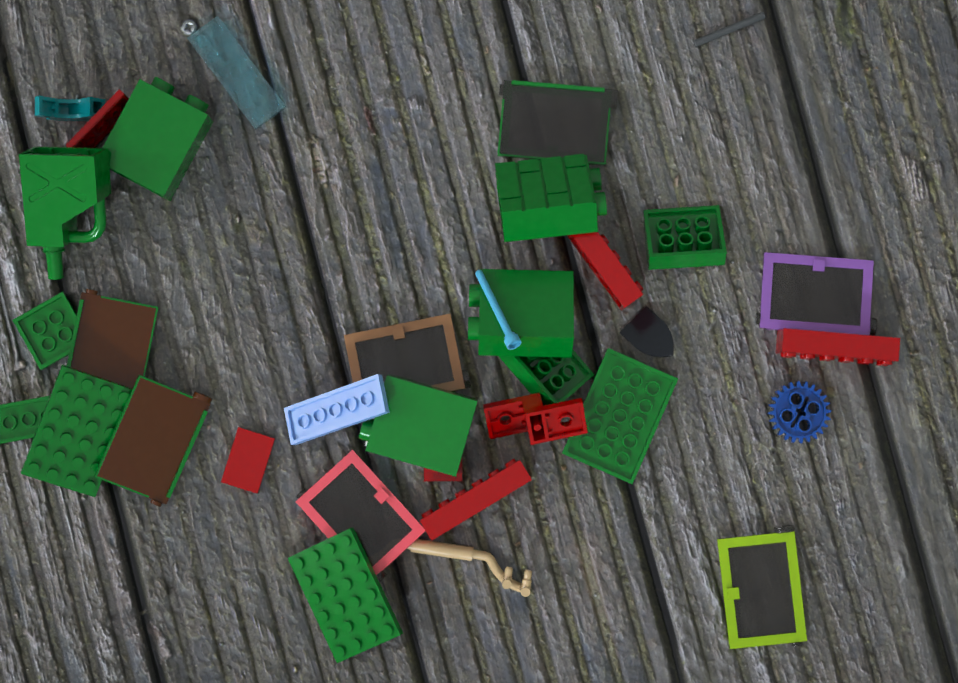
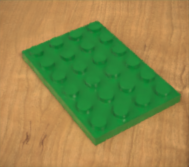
(621, 415)
(75, 430)
(345, 595)

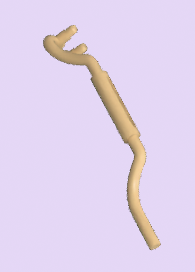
(468, 553)

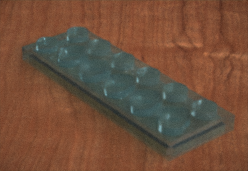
(236, 72)

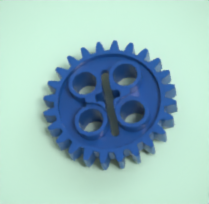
(784, 403)

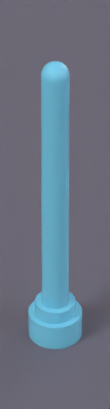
(511, 340)

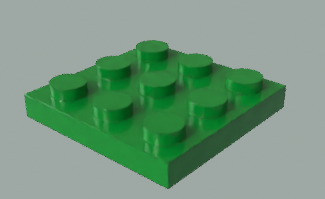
(48, 330)

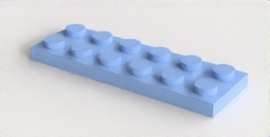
(336, 409)

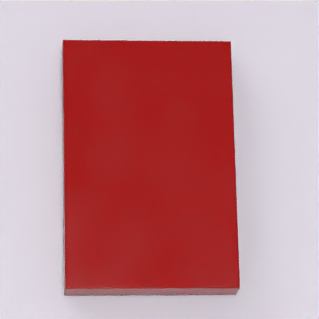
(248, 460)

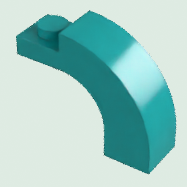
(67, 109)

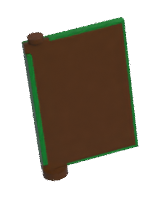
(112, 338)
(153, 439)

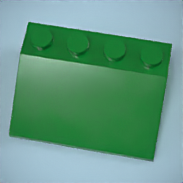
(684, 237)
(550, 376)

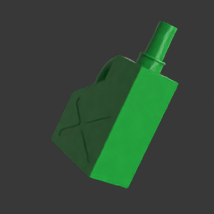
(56, 189)

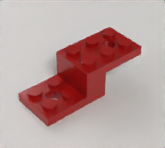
(540, 421)

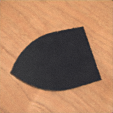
(649, 334)

